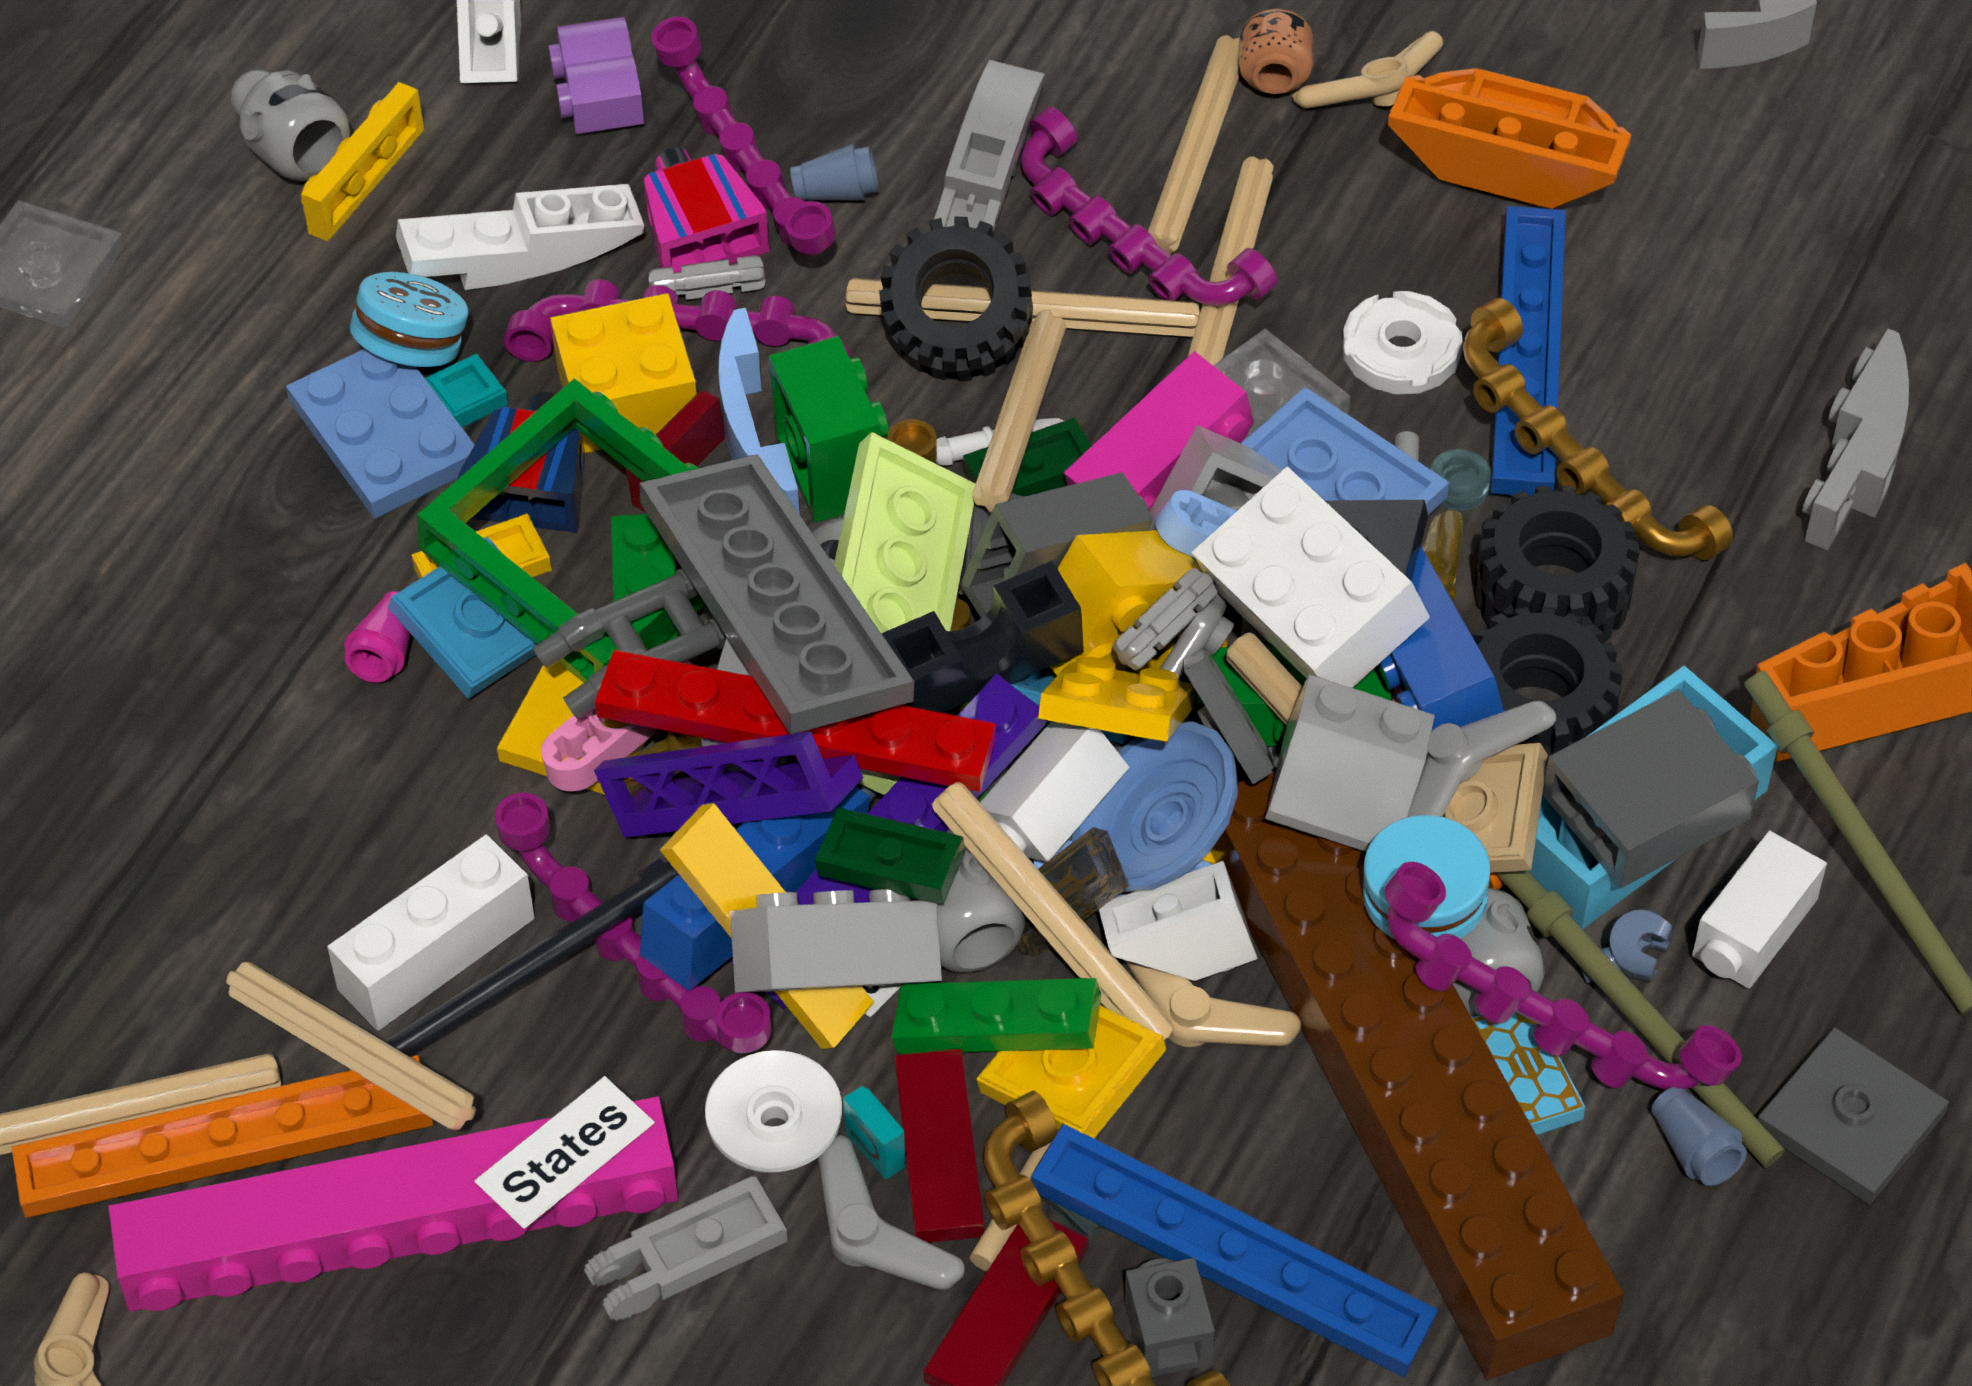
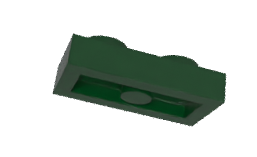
(1044, 461)
(890, 855)

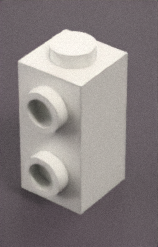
(1054, 787)
(1758, 909)

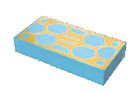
(1533, 1074)

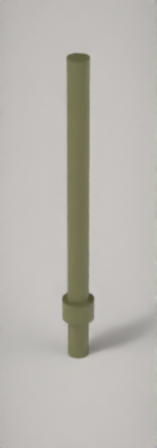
(1792, 735)
(1554, 917)

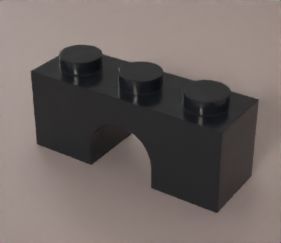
(1025, 631)

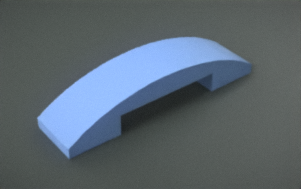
(741, 376)

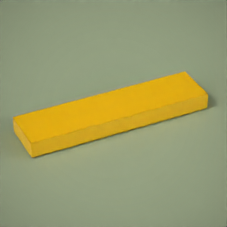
(727, 879)

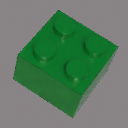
(822, 419)

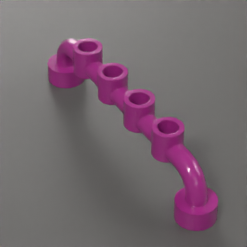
(800, 224)
(1132, 244)
(531, 336)
(1415, 895)
(736, 1023)

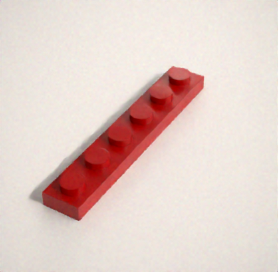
(734, 709)

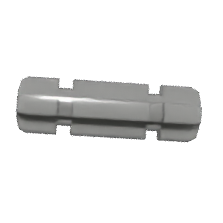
(699, 278)
(1165, 619)

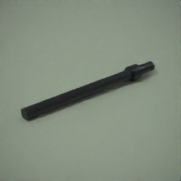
(533, 961)

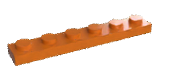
(207, 1140)

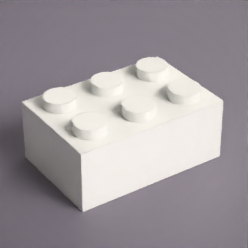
(1311, 582)

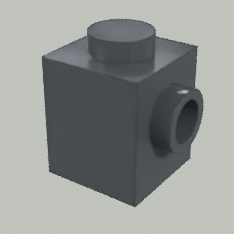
(1169, 1315)

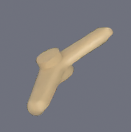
(1379, 78)
(1210, 1020)
(66, 1350)

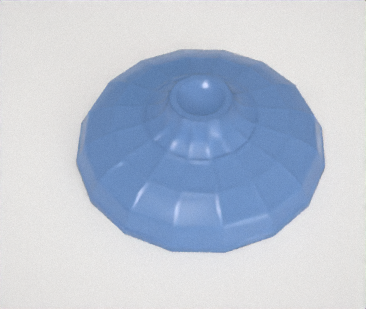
(1168, 804)

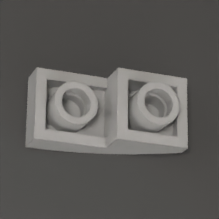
(1757, 36)

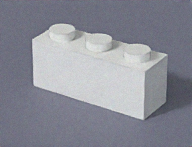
(431, 932)

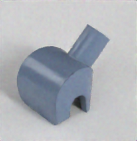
(1632, 935)

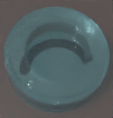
(1467, 477)

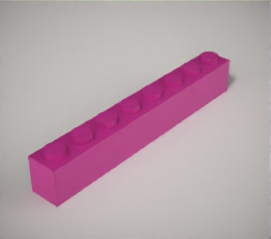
(358, 1214)

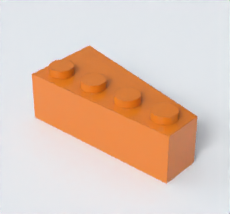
(1883, 669)

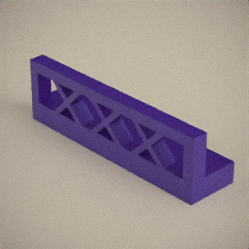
(742, 796)

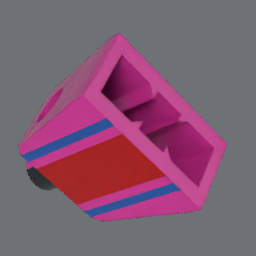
(702, 211)

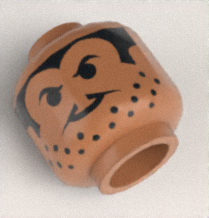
(1276, 51)

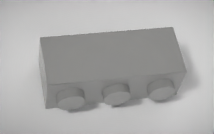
(834, 942)

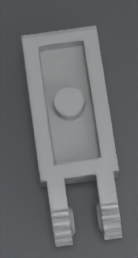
(688, 1247)

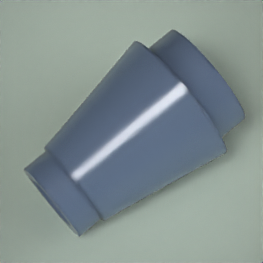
(836, 175)
(1700, 1138)

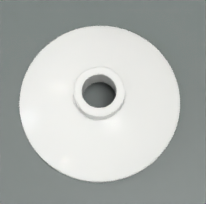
(768, 1088)

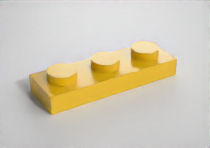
(362, 161)

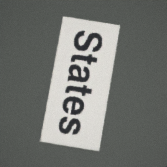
(564, 1152)

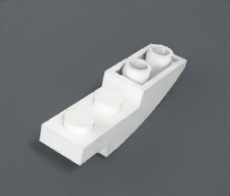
(534, 239)

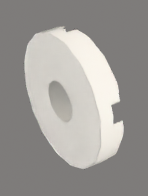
(1395, 367)

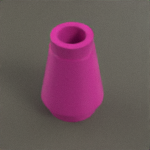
(377, 641)

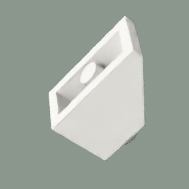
(489, 40)
(1183, 926)

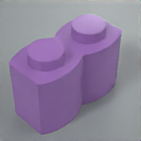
(599, 75)

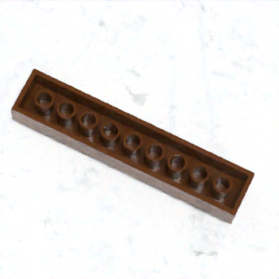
(1422, 1100)

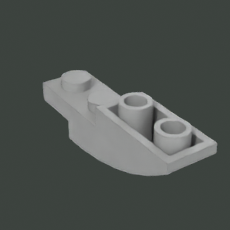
(989, 144)
(1865, 441)

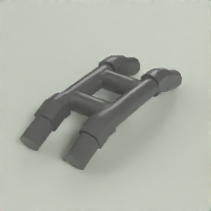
(616, 620)

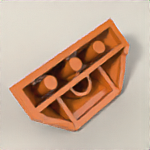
(1509, 135)

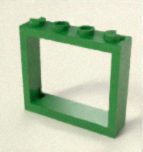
(496, 577)

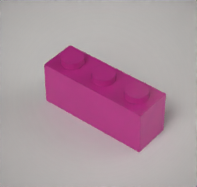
(1159, 426)

